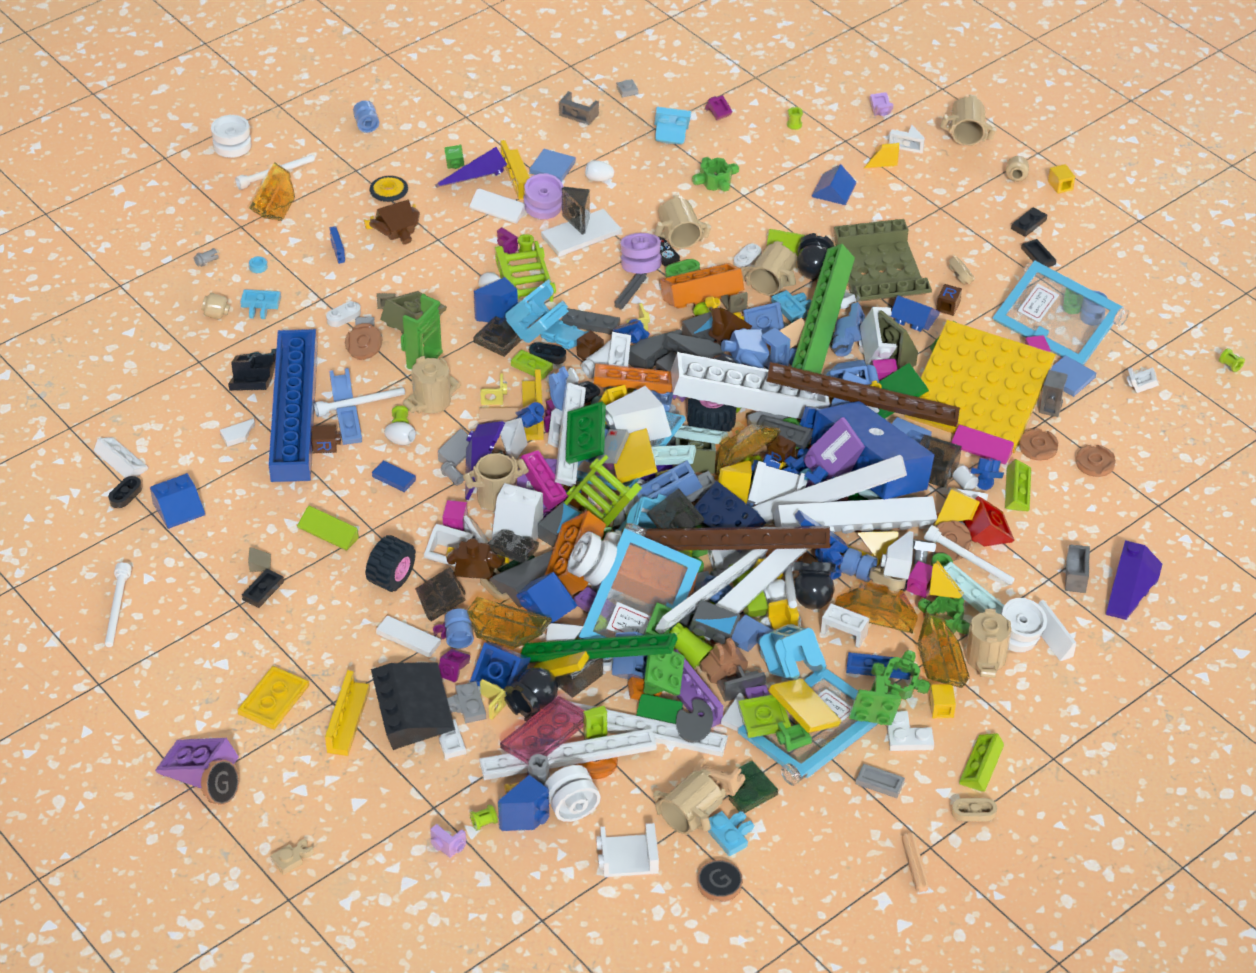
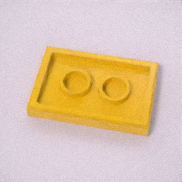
(636, 457)
(273, 697)
(805, 705)

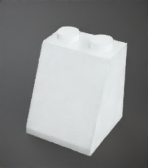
(638, 412)
(518, 511)

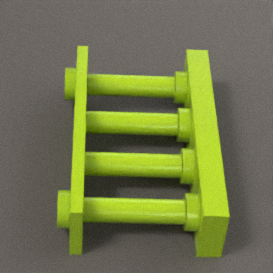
(502, 260)
(619, 502)

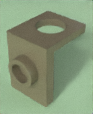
(735, 303)

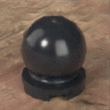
(811, 254)
(814, 585)
(531, 692)

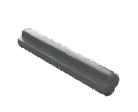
(630, 290)

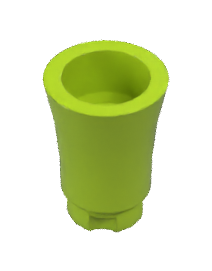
(690, 646)

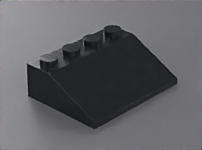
(412, 702)

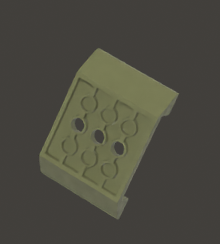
(881, 248)

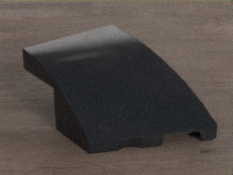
(252, 371)

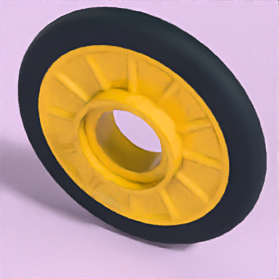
(378, 190)

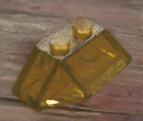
(273, 194)
(743, 445)
(880, 605)
(505, 623)
(941, 652)

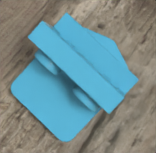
(671, 125)

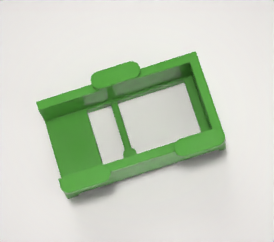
(422, 332)

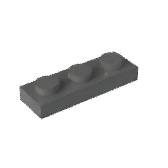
(591, 321)
(793, 432)

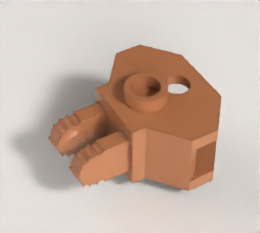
(723, 661)

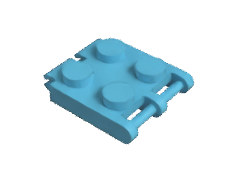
(563, 334)

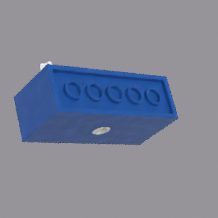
(881, 443)

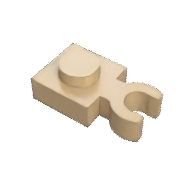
(291, 858)

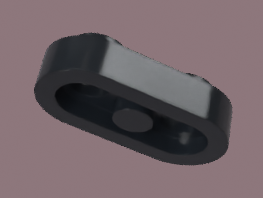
(550, 353)
(591, 390)
(125, 492)

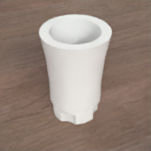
(598, 357)

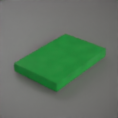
(903, 381)
(585, 432)

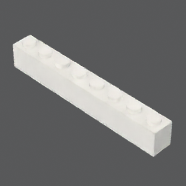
(863, 514)

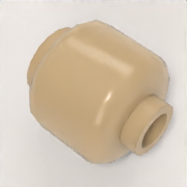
(1017, 168)
(215, 306)

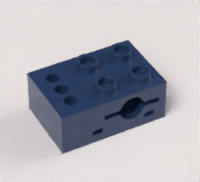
(726, 510)

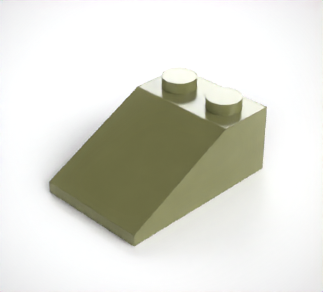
(403, 305)
(893, 333)
(704, 456)

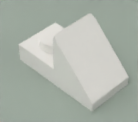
(908, 141)

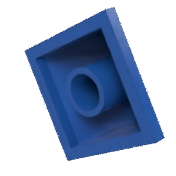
(835, 186)

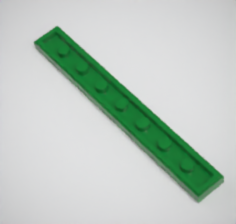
(602, 647)

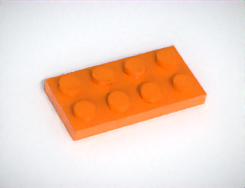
(632, 377)

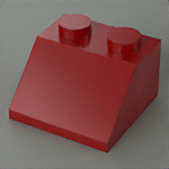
(989, 525)

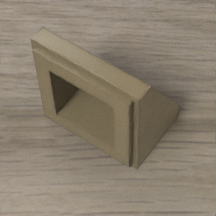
(381, 298)
(258, 560)

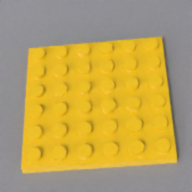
(987, 378)

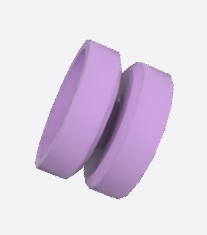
(543, 196)
(640, 253)

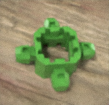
(709, 179)
(954, 609)
(906, 665)

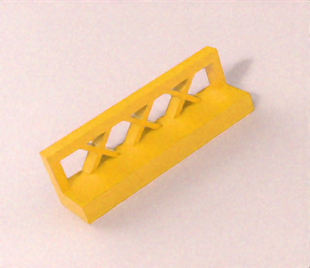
(515, 168)
(533, 393)
(346, 715)

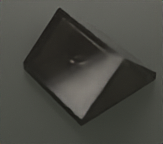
(576, 207)
(577, 681)

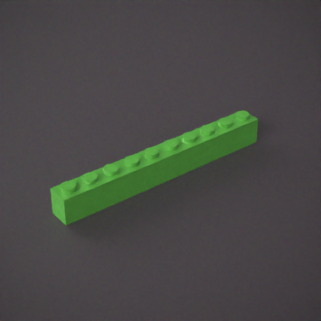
(824, 310)

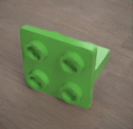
(664, 673)
(876, 704)

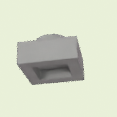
(627, 88)

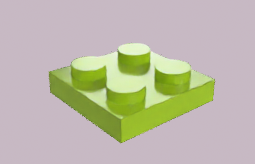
(762, 715)

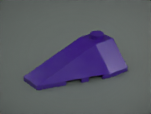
(483, 166)
(480, 444)
(1134, 578)

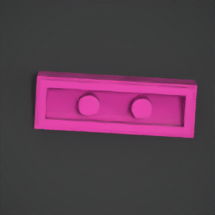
(983, 444)
(543, 479)

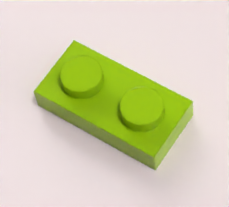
(528, 363)
(595, 723)

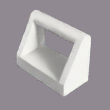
(447, 537)

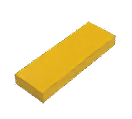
(565, 664)

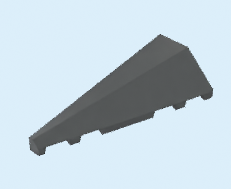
(518, 577)

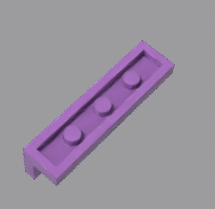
(694, 688)

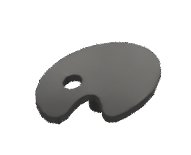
(692, 726)

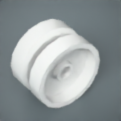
(231, 136)
(592, 558)
(1027, 623)
(572, 793)

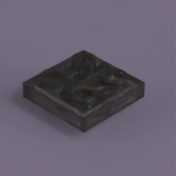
(497, 336)
(675, 512)
(513, 546)
(440, 594)

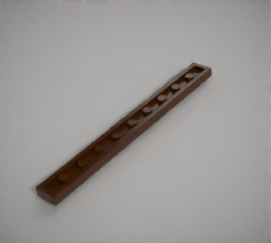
(866, 394)
(741, 538)

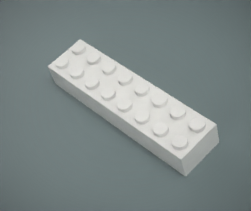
(739, 387)

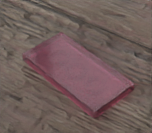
(545, 730)

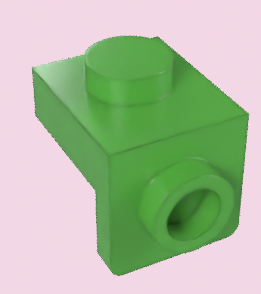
(454, 156)
(793, 736)

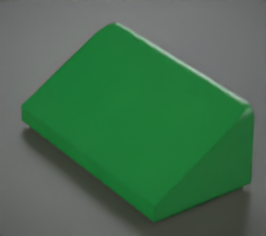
(659, 708)

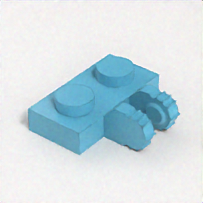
(260, 299)
(792, 306)
(726, 833)

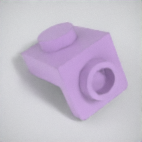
(881, 104)
(445, 842)

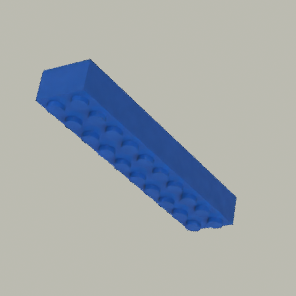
(293, 406)

